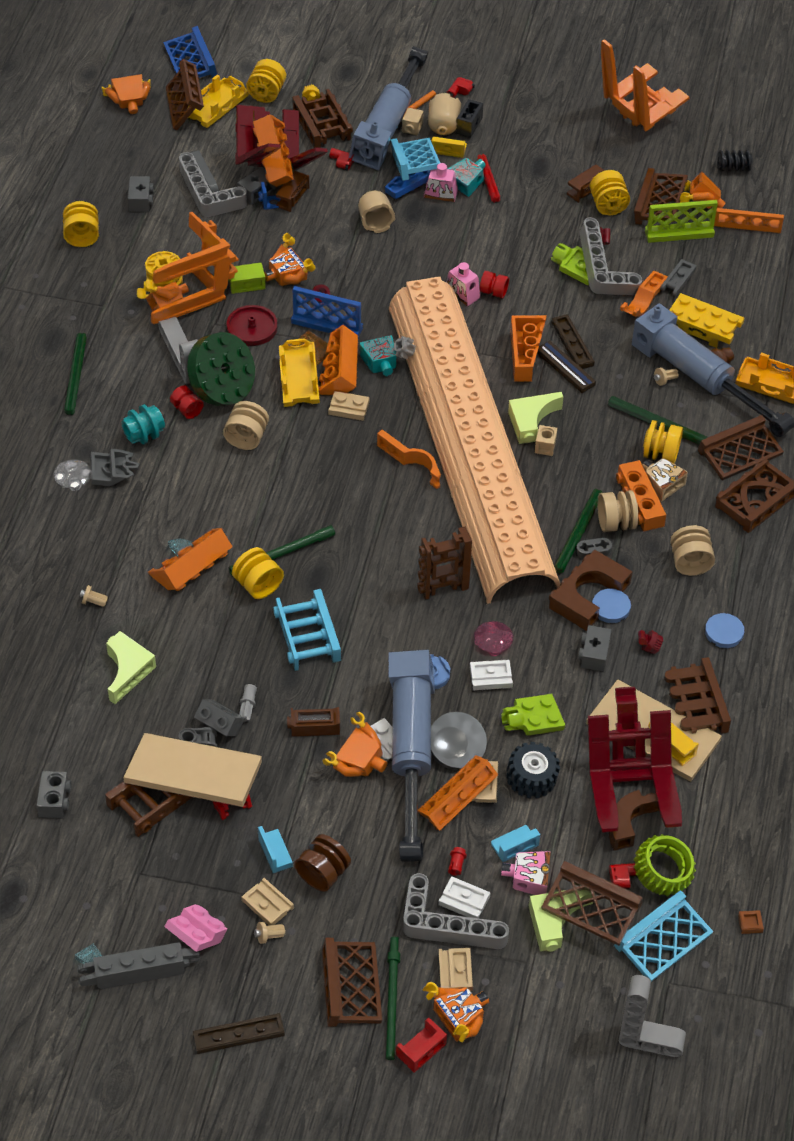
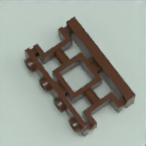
(327, 127)
(453, 574)

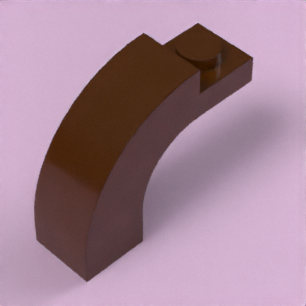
(629, 808)

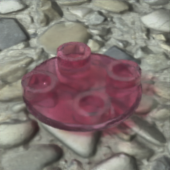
(493, 637)

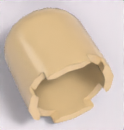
(443, 114)
(376, 211)

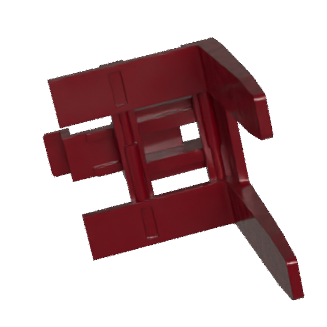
(247, 141)
(629, 733)

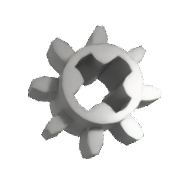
(404, 347)

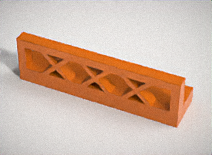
(749, 220)
(460, 791)

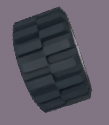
(532, 770)

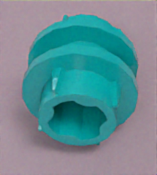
(140, 425)

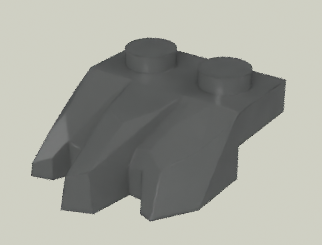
(112, 467)

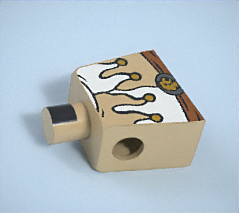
(665, 477)

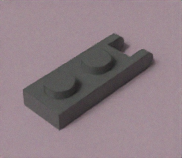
(679, 277)

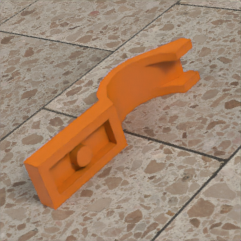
(644, 295)
(406, 455)

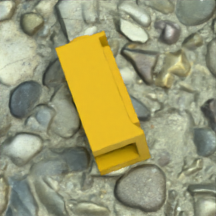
(682, 746)

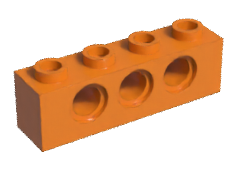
(650, 511)

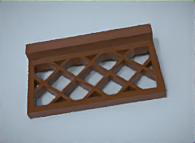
(181, 98)
(648, 195)
(730, 437)
(597, 886)
(333, 977)

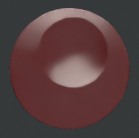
(252, 324)

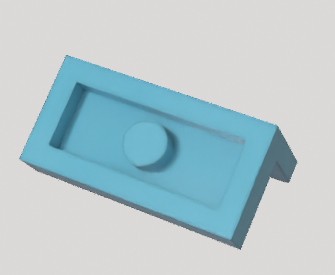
(516, 841)
(274, 850)

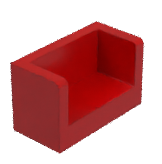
(422, 1046)

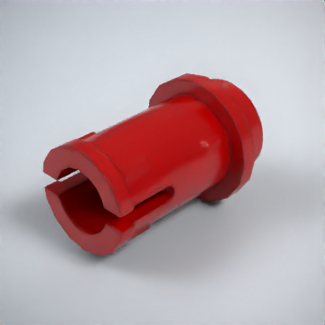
(457, 857)

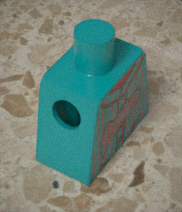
(468, 175)
(379, 355)

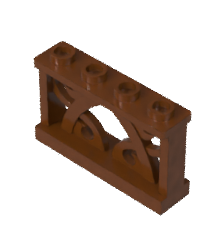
(753, 480)

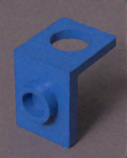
(265, 199)

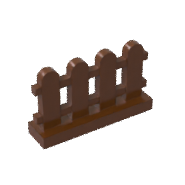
(708, 687)

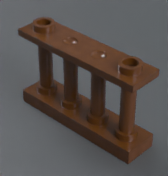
(122, 792)

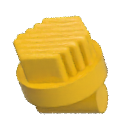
(311, 92)

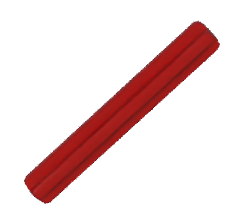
(489, 180)

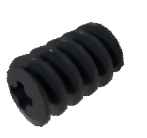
(734, 159)

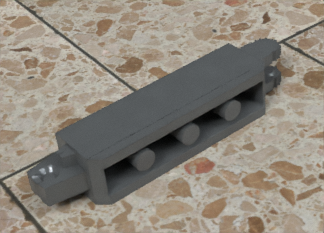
(137, 965)

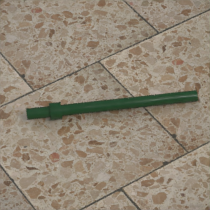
(393, 960)

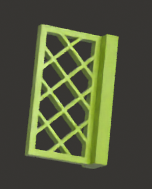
(681, 230)

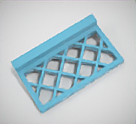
(406, 151)
(649, 925)

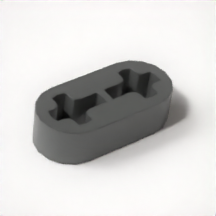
(590, 545)

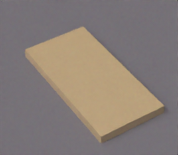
(705, 737)
(193, 769)

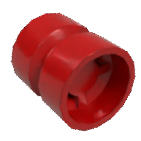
(496, 284)
(186, 402)

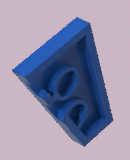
(398, 187)

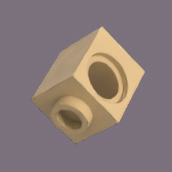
(412, 121)
(546, 440)

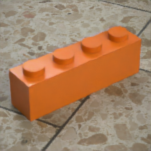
(277, 165)
(525, 341)
(340, 362)
(192, 560)

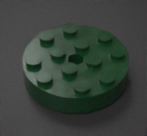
(220, 385)

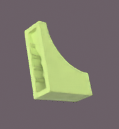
(529, 411)
(133, 664)
(548, 926)

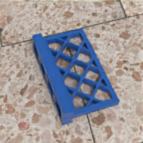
(201, 52)
(324, 321)

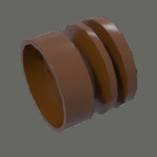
(322, 862)

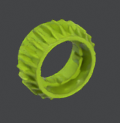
(677, 851)

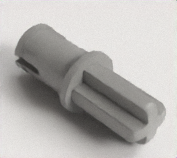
(247, 702)

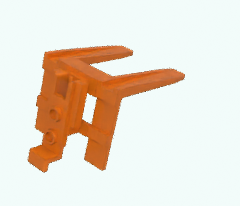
(647, 105)
(213, 252)

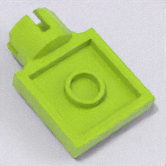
(571, 262)
(533, 715)

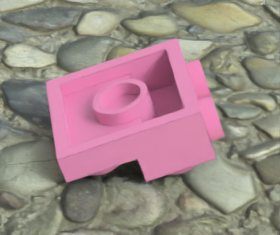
(197, 928)

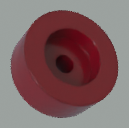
(321, 288)

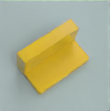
(449, 147)

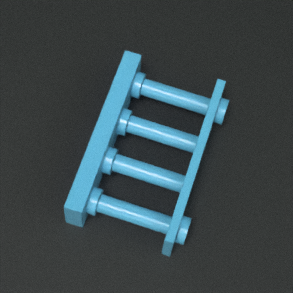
(322, 618)

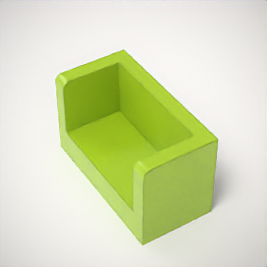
(248, 278)

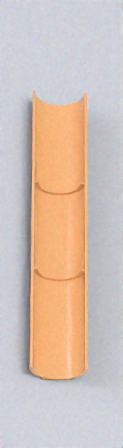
(470, 437)

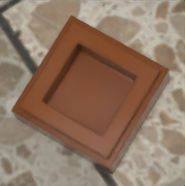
(750, 922)

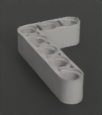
(206, 201)
(600, 279)
(177, 344)
(446, 923)
(643, 1034)

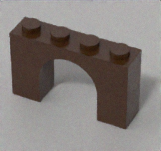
(593, 569)

